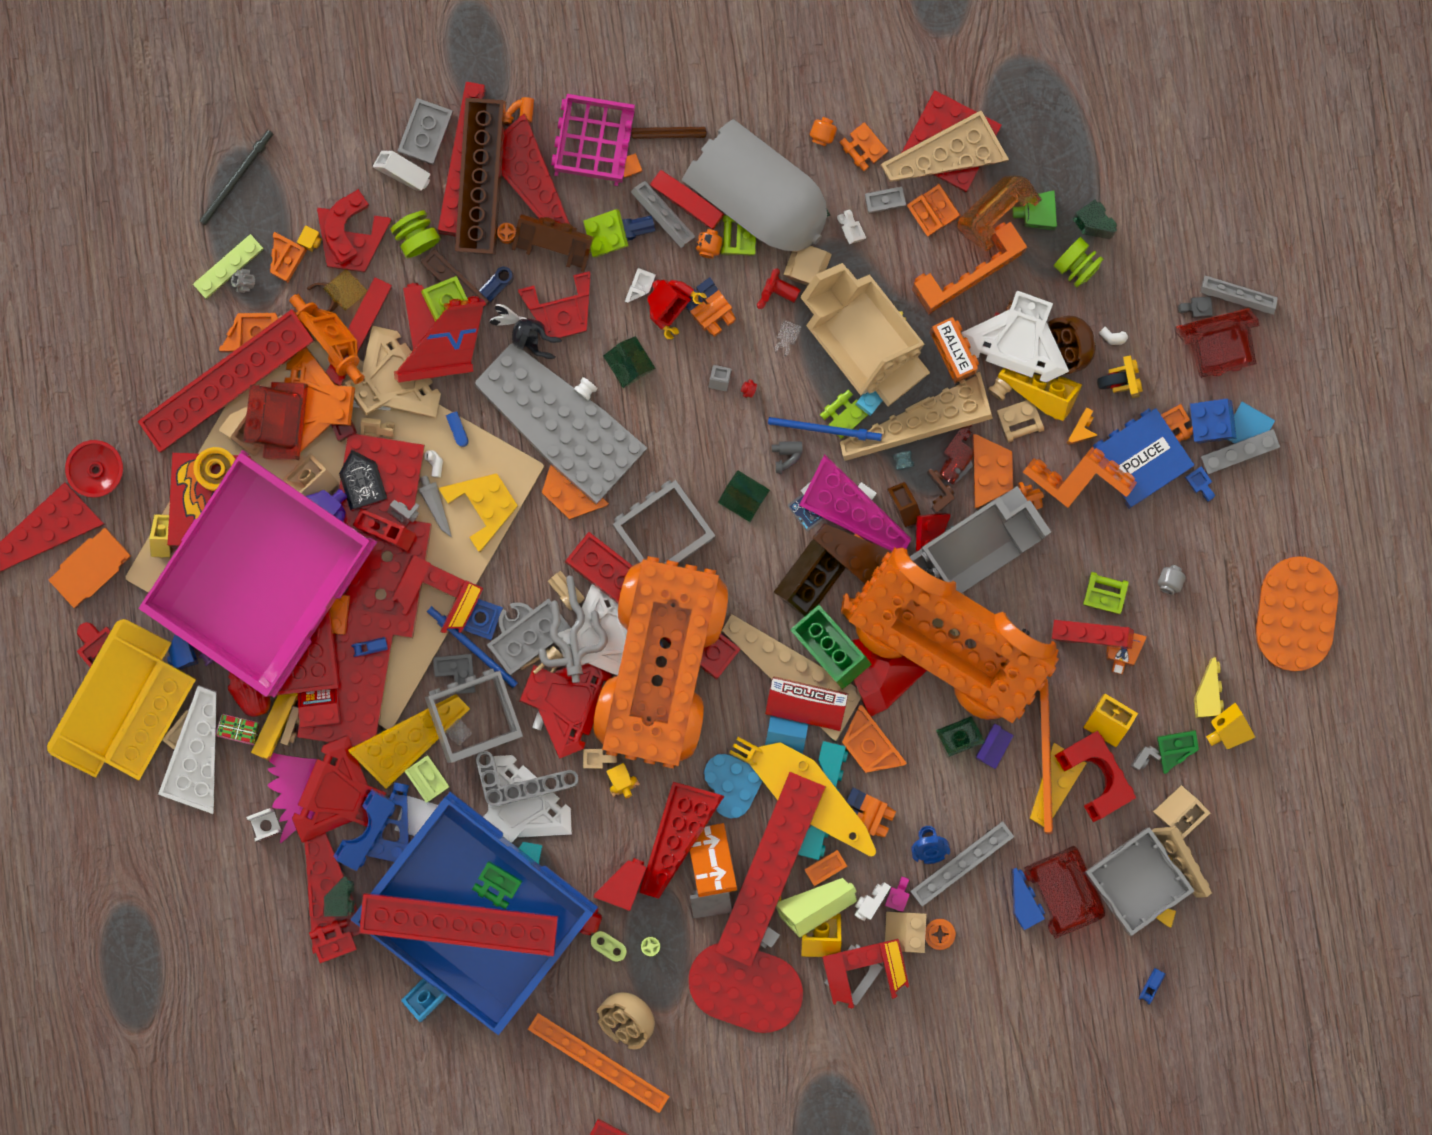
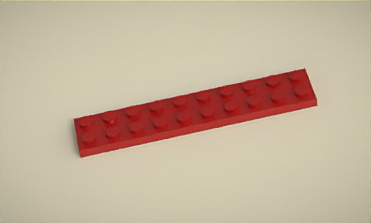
(226, 381)
(607, 572)
(770, 869)
(458, 924)

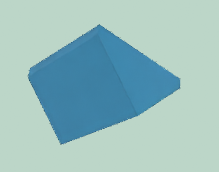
(787, 732)
(423, 999)

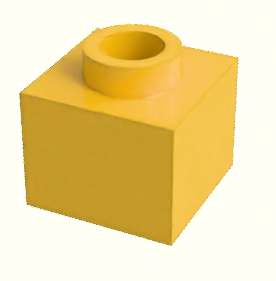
(309, 239)

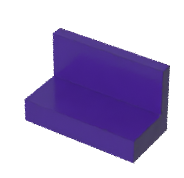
(994, 746)

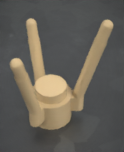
(552, 653)

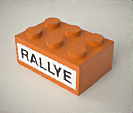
(954, 349)

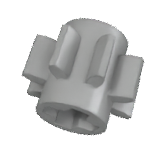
(243, 280)

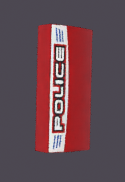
(806, 703)

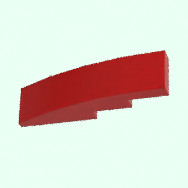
(686, 199)

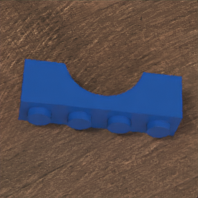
(353, 851)

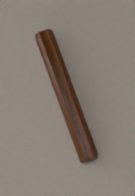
(668, 132)

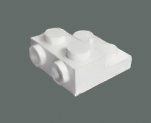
(867, 906)

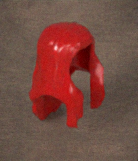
(247, 697)

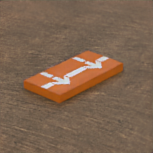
(712, 862)

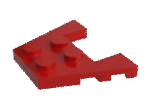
(363, 243)
(562, 316)

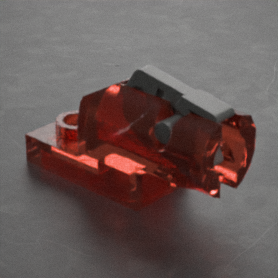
(958, 456)

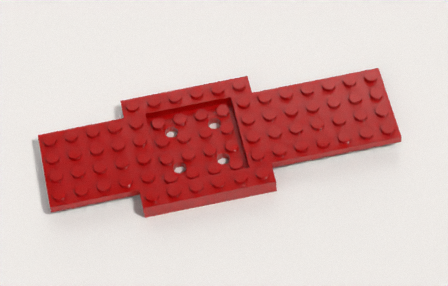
(364, 677)

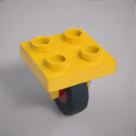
(1121, 376)

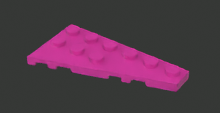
(845, 504)

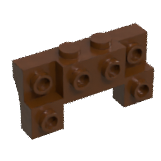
(554, 237)

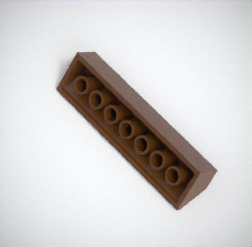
(480, 176)

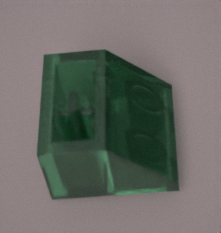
(1094, 221)
(338, 899)

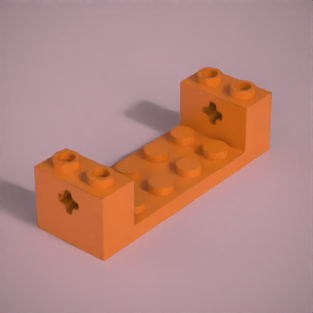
(1010, 247)

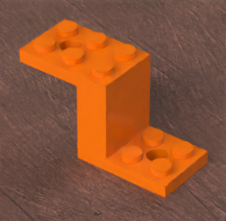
(1091, 463)

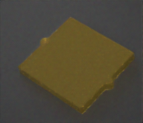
(345, 290)

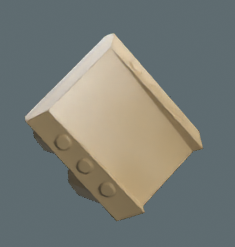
(806, 264)

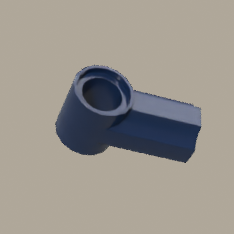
(638, 227)
(494, 285)

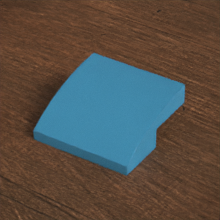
(1250, 422)

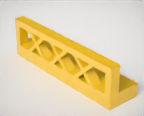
(274, 725)

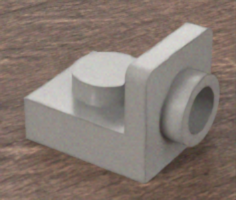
(401, 512)
(1142, 758)

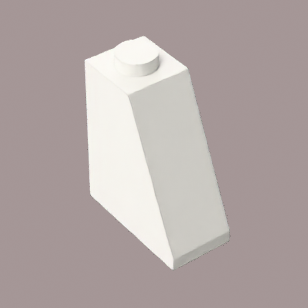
(402, 170)

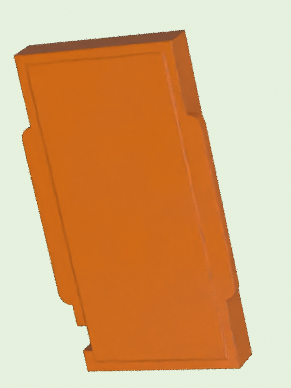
(89, 567)

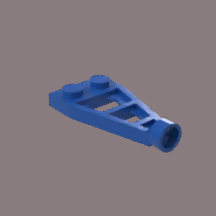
(388, 849)

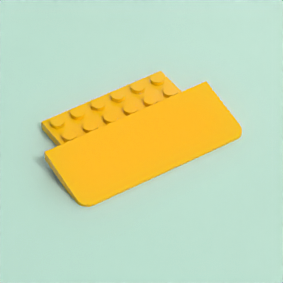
(122, 704)

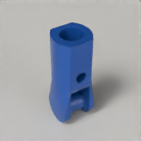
(457, 429)
(373, 646)
(1154, 983)

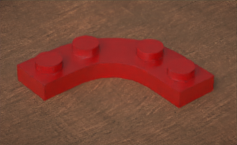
(335, 223)

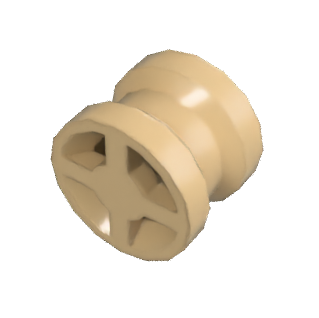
(999, 389)

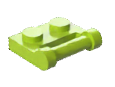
(745, 240)
(1105, 599)

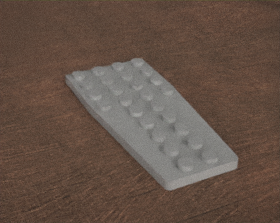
(560, 423)

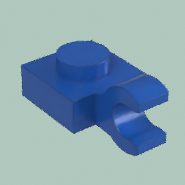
(1199, 481)

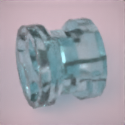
(903, 460)

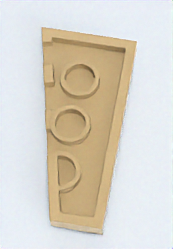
(1181, 857)

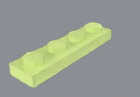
(227, 266)

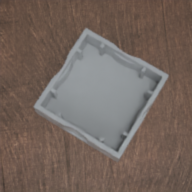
(1138, 881)

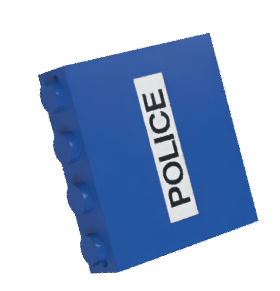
(1146, 452)

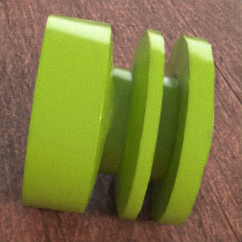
(413, 231)
(1078, 262)

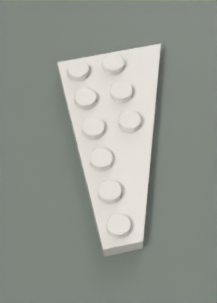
(193, 761)

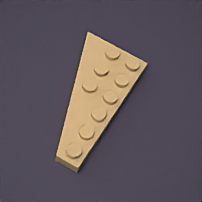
(956, 148)

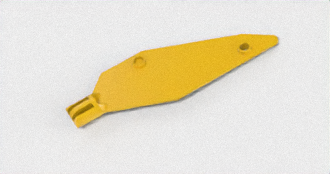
(833, 813)

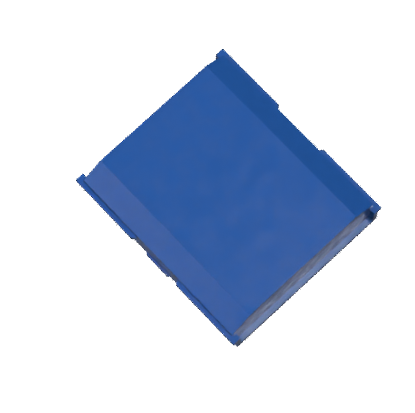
(443, 867)

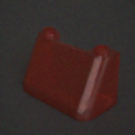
(1066, 891)

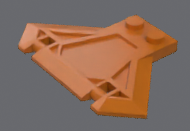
(325, 401)

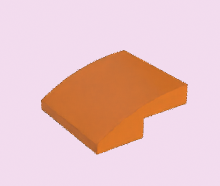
(933, 210)

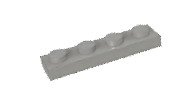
(663, 214)
(1239, 295)
(1240, 451)

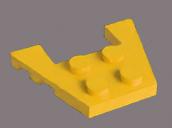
(490, 501)

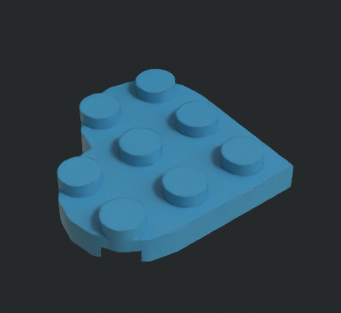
(734, 781)

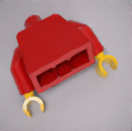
(668, 302)

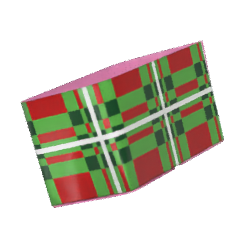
(237, 729)

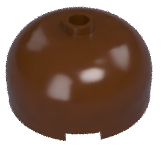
(1078, 341)

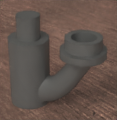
(787, 448)

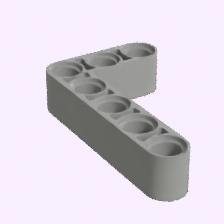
(521, 786)

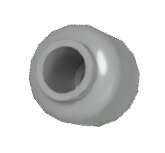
(1171, 580)

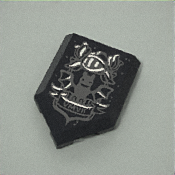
(361, 481)

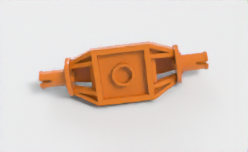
(332, 336)

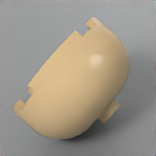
(634, 1016)

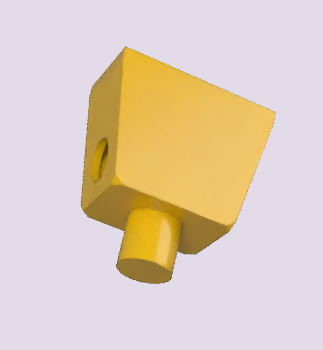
(1230, 728)

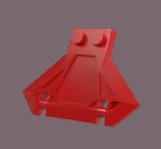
(565, 704)
(333, 792)

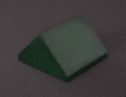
(628, 361)
(743, 496)
(960, 736)

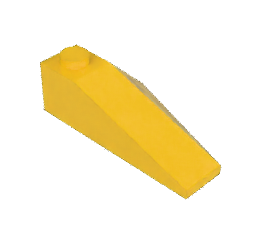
(1051, 397)

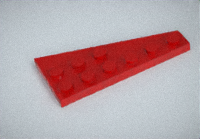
(48, 526)

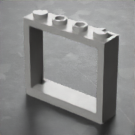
(652, 498)
(515, 731)

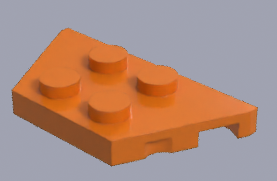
(244, 328)
(991, 470)
(567, 496)
(870, 745)

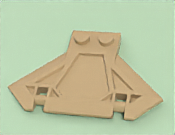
(379, 385)

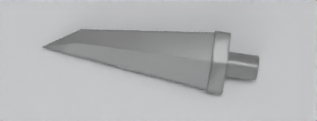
(432, 498)

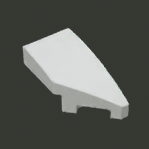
(641, 284)

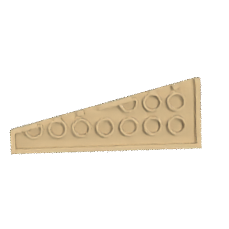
(948, 411)
(782, 662)

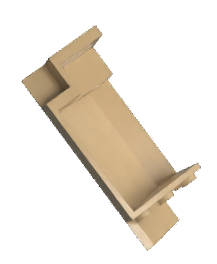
(864, 333)

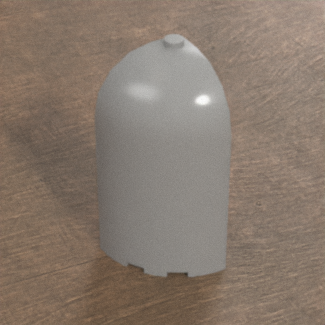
(759, 189)

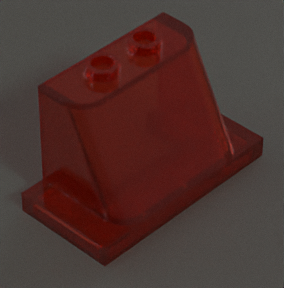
(1221, 342)
(276, 419)

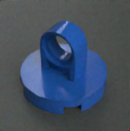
(931, 848)

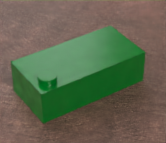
(830, 647)

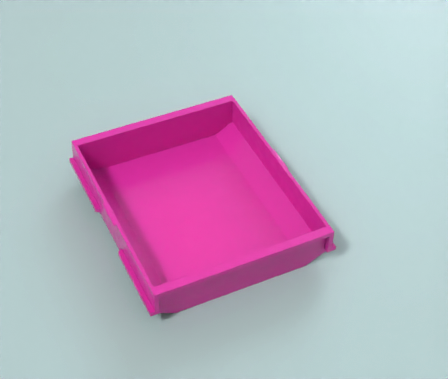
(256, 575)

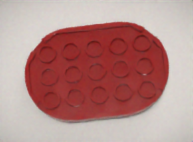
(750, 997)

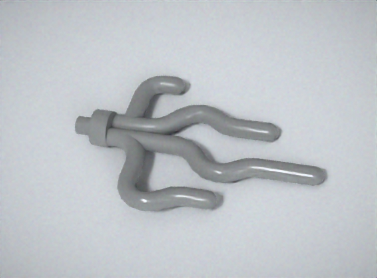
(573, 659)

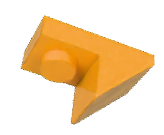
(1080, 433)

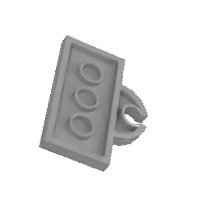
(524, 635)

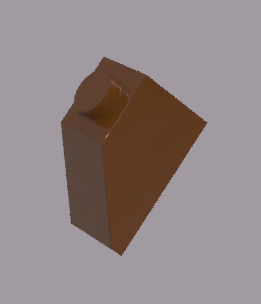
(904, 504)

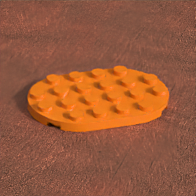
(1296, 614)

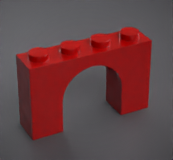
(1116, 791)

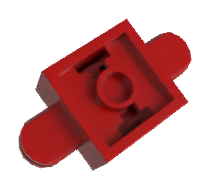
(93, 641)

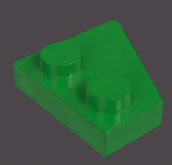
(1176, 748)

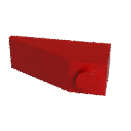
(384, 529)

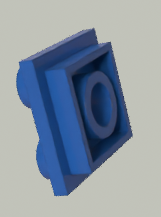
(488, 627)

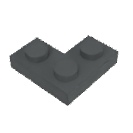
(458, 665)

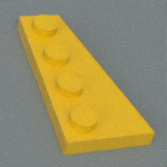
(1061, 785)

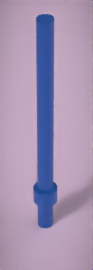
(861, 434)
(472, 647)

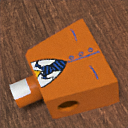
(1125, 656)

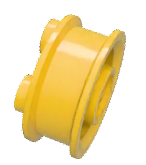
(204, 463)

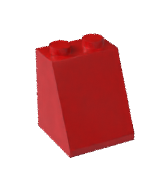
(623, 885)

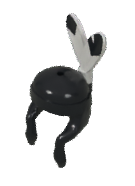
(524, 331)

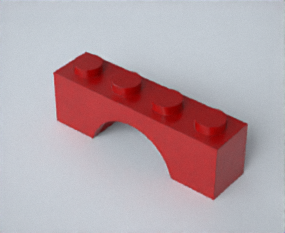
(1092, 633)

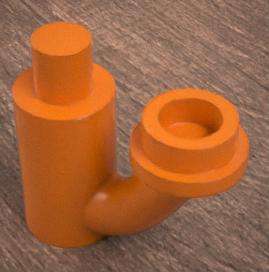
(526, 106)

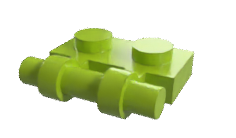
(849, 417)

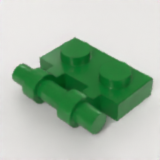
(499, 880)

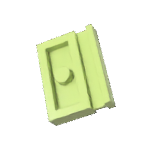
(427, 779)

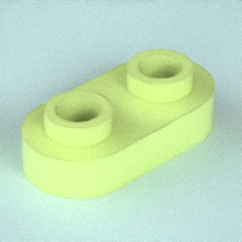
(609, 945)

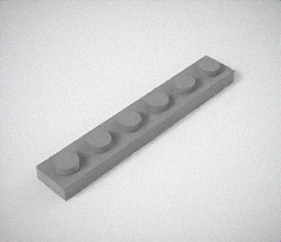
(962, 863)

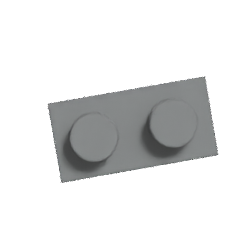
(885, 199)

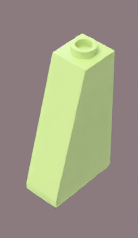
(816, 906)

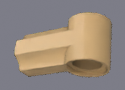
(559, 584)

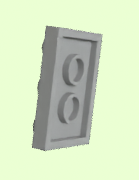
(425, 131)

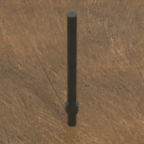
(258, 147)

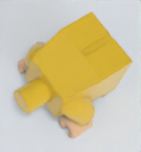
(621, 781)

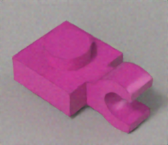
(898, 897)

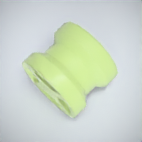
(650, 946)

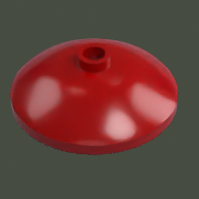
(84, 459)

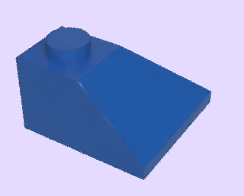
(181, 654)

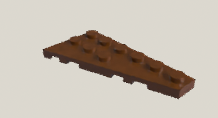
(851, 551)

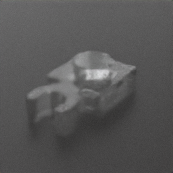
(787, 334)

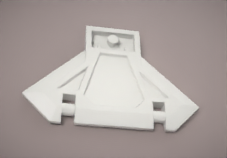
(1020, 339)
(610, 657)
(526, 816)

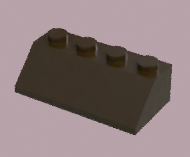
(809, 579)

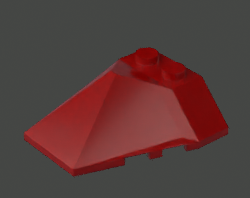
(884, 679)

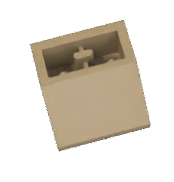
(1181, 811)

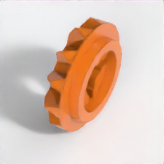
(946, 927)

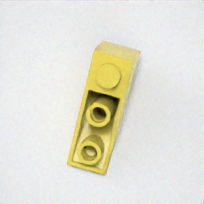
(1207, 697)

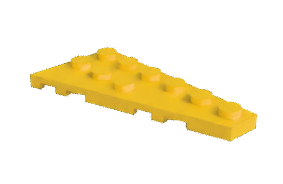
(400, 746)

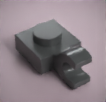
(1199, 307)

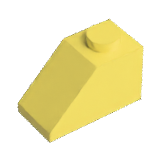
(159, 537)

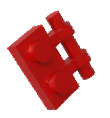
(335, 946)

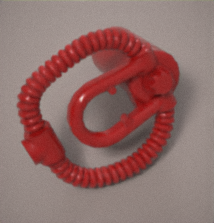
(779, 287)

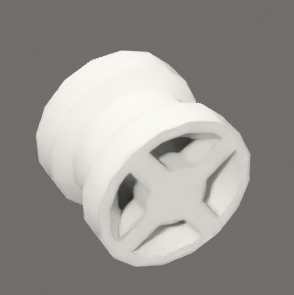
(585, 388)

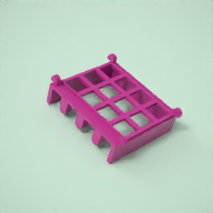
(621, 144)

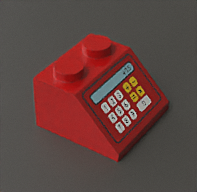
(319, 708)

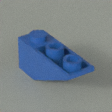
(1024, 905)

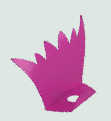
(292, 779)

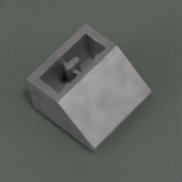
(710, 905)

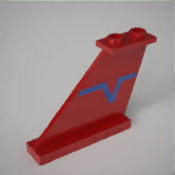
(447, 344)

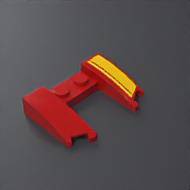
(421, 571)
(886, 952)

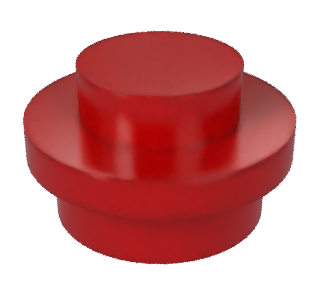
(748, 388)

